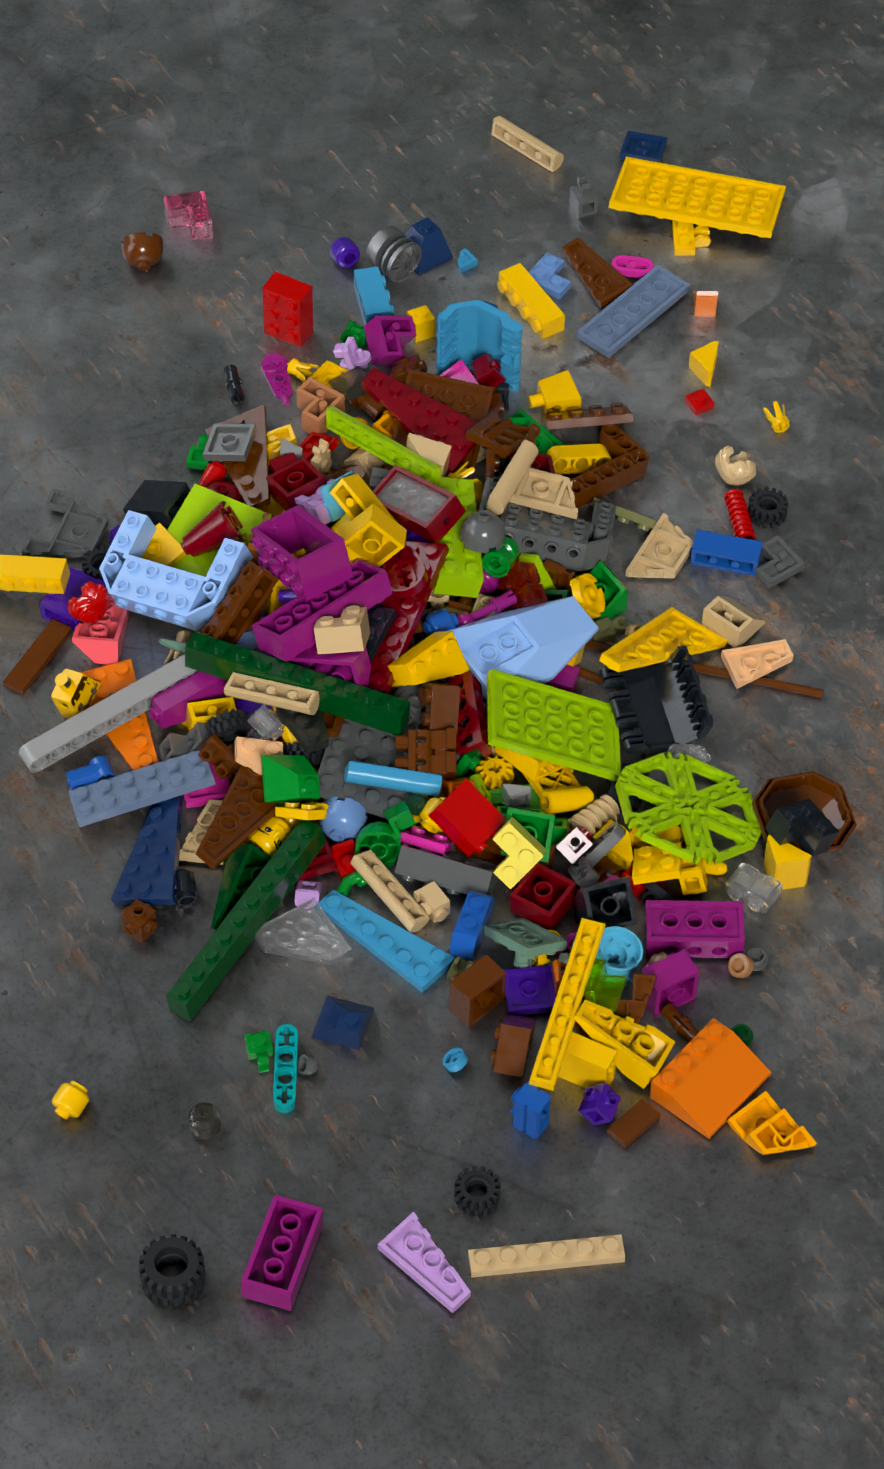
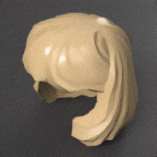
(737, 469)

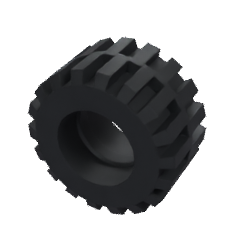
(169, 1252)

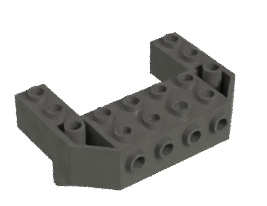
(561, 539)

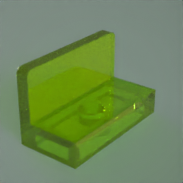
(604, 988)

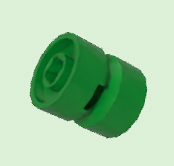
(500, 562)

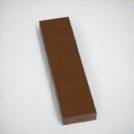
(37, 656)

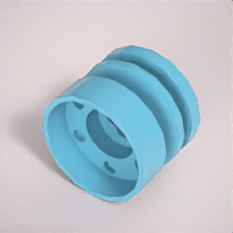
(621, 952)

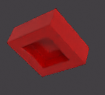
(699, 402)

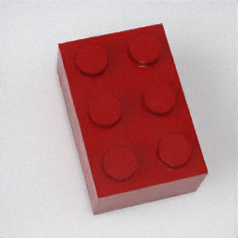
(288, 309)

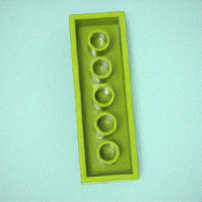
(462, 567)

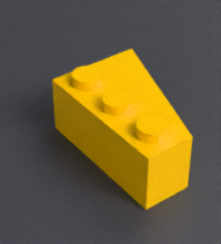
(430, 660)

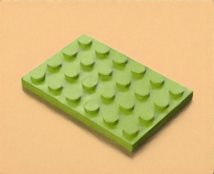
(552, 725)

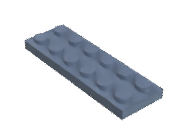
(633, 311)
(140, 788)

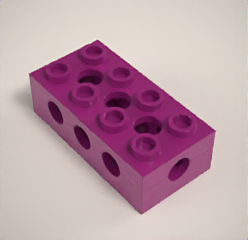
(697, 927)

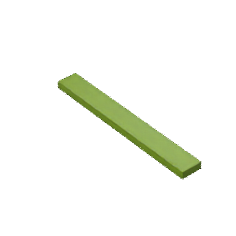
(381, 445)

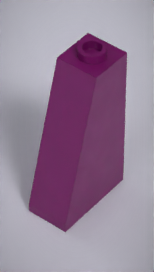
(171, 704)

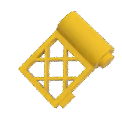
(562, 797)

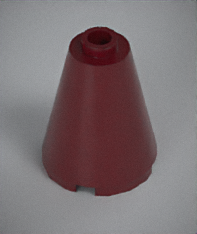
(212, 530)

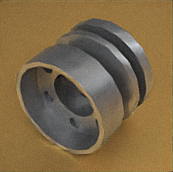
(393, 253)

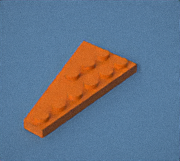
(134, 737)

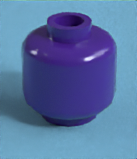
(344, 252)

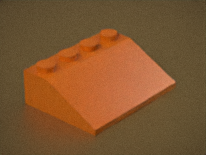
(709, 1079)

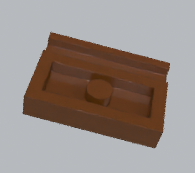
(558, 575)

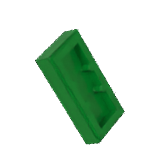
(468, 762)

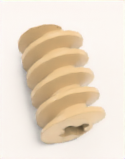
(596, 815)

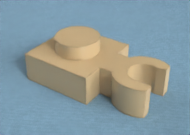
(322, 456)

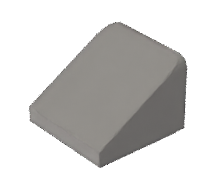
(288, 448)
(516, 795)

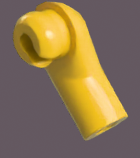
(717, 869)

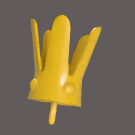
(300, 369)
(780, 422)
(463, 473)

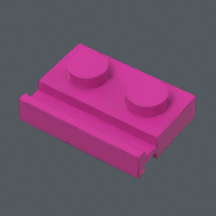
(435, 842)

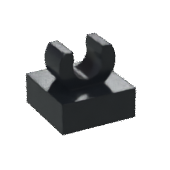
(655, 891)

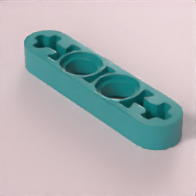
(285, 1068)

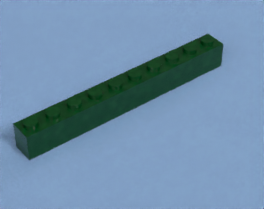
(335, 695)
(245, 920)

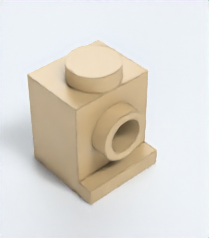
(433, 901)

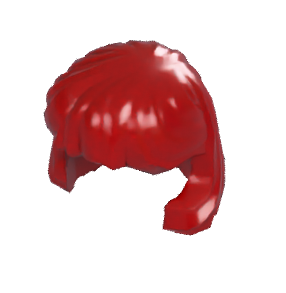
(91, 604)

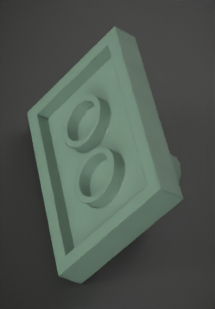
(525, 939)

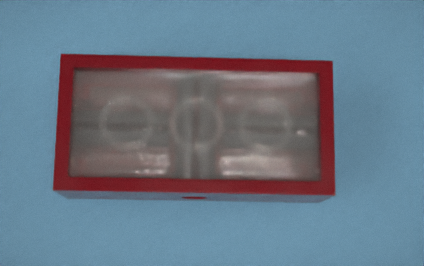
(419, 504)

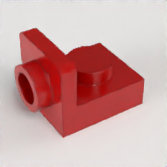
(343, 854)

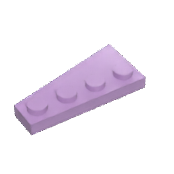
(424, 1262)

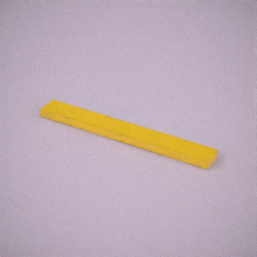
(567, 1004)

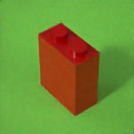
(467, 818)

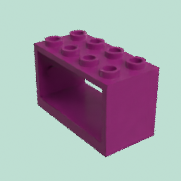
(297, 530)

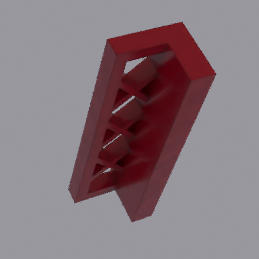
(475, 711)

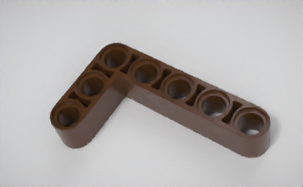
(627, 465)

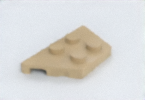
(546, 493)
(662, 552)

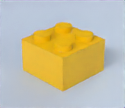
(373, 536)

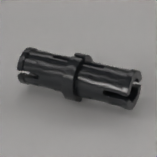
(234, 384)

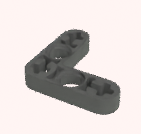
(582, 869)

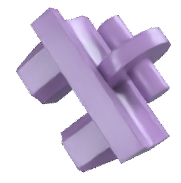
(352, 354)

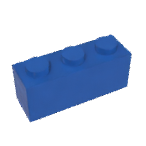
(726, 552)

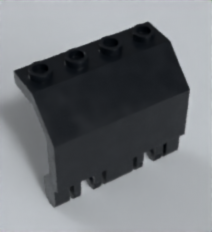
(659, 704)

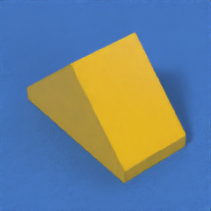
(703, 362)

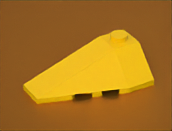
(638, 1047)

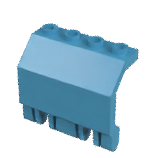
(477, 328)

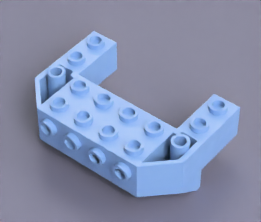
(165, 590)

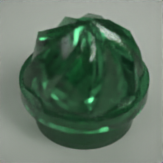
(416, 803)

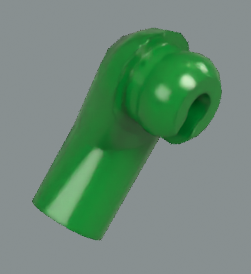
(348, 881)

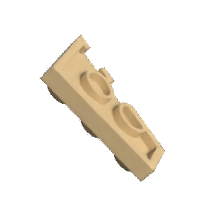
(194, 839)

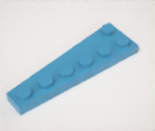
(398, 948)

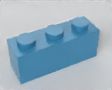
(372, 293)

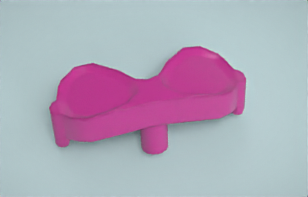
(570, 938)

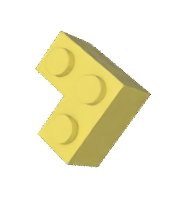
(522, 852)

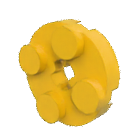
(588, 595)

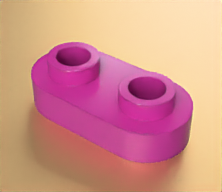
(632, 266)

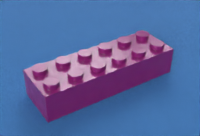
(291, 627)

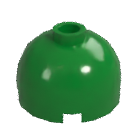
(381, 840)

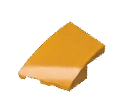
(769, 1128)

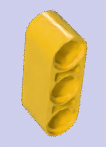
(578, 458)

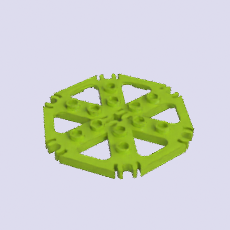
(681, 794)

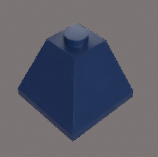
(433, 245)
(343, 1022)

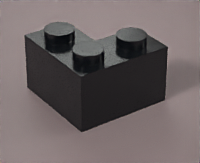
(805, 824)

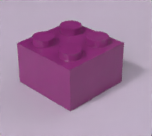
(675, 981)

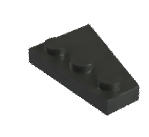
(306, 728)

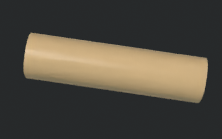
(526, 144)
(512, 477)
(272, 693)
(390, 891)

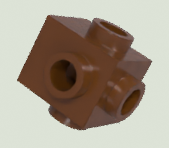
(139, 920)

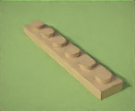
(546, 1255)

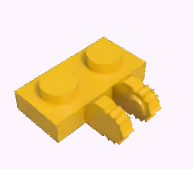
(687, 238)
(306, 811)

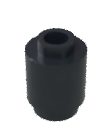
(186, 888)

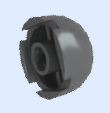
(482, 531)

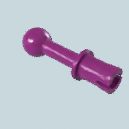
(496, 605)

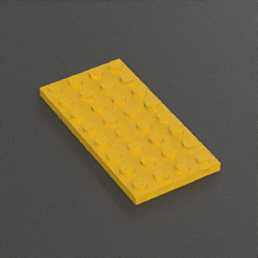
(697, 197)

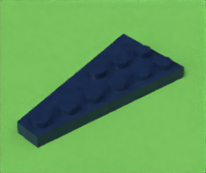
(154, 858)

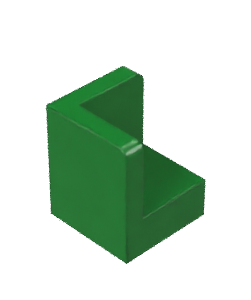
(399, 818)

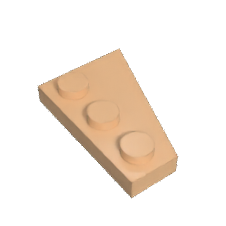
(755, 661)

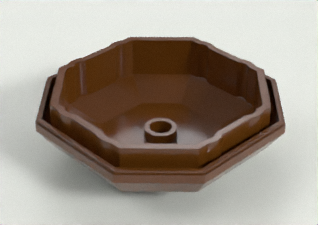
(823, 792)

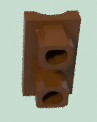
(220, 756)

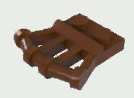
(501, 435)

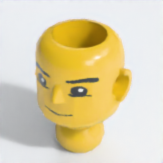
(273, 834)

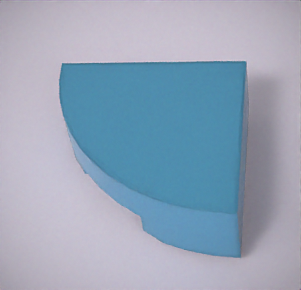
(466, 261)

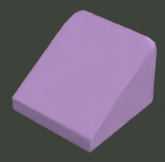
(306, 891)

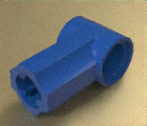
(97, 770)

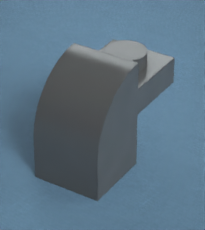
(177, 744)

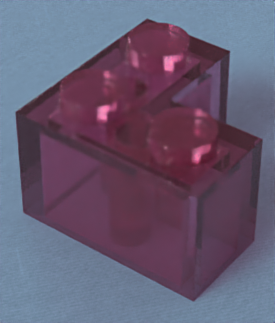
(189, 210)

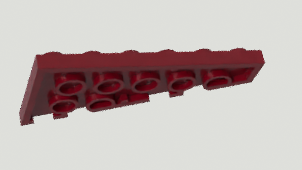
(421, 414)

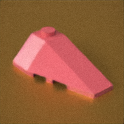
(105, 638)

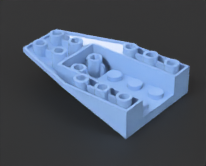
(526, 641)

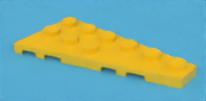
(659, 640)

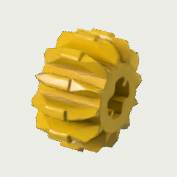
(495, 772)

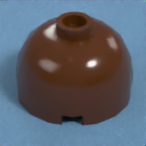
(142, 250)

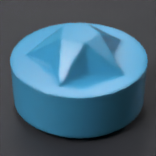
(455, 1059)

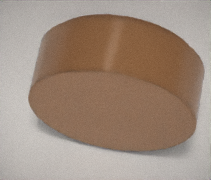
(740, 965)

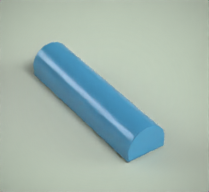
(393, 778)

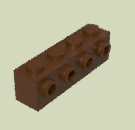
(240, 604)

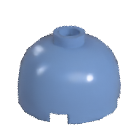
(343, 819)

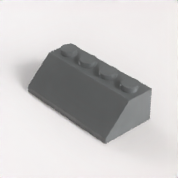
(448, 870)

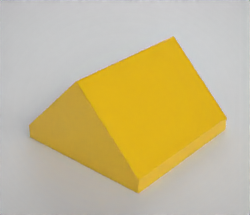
(786, 864)

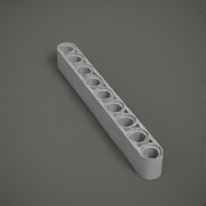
(101, 717)

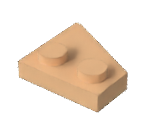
(249, 751)

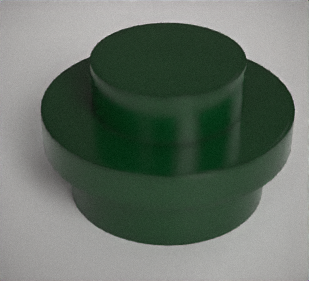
(743, 1033)

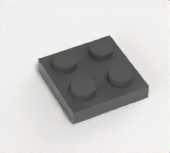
(229, 442)

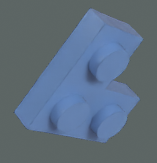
(546, 276)

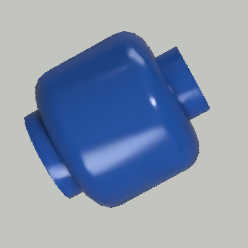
(440, 621)

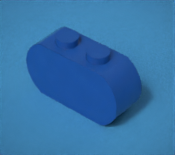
(470, 925)

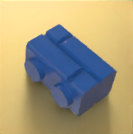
(530, 1110)

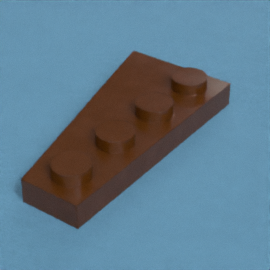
(597, 275)

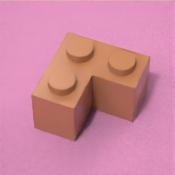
(313, 400)

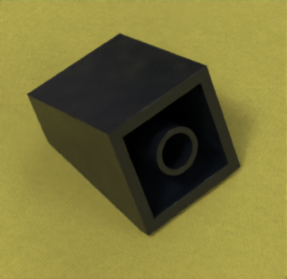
(158, 500)
(606, 903)

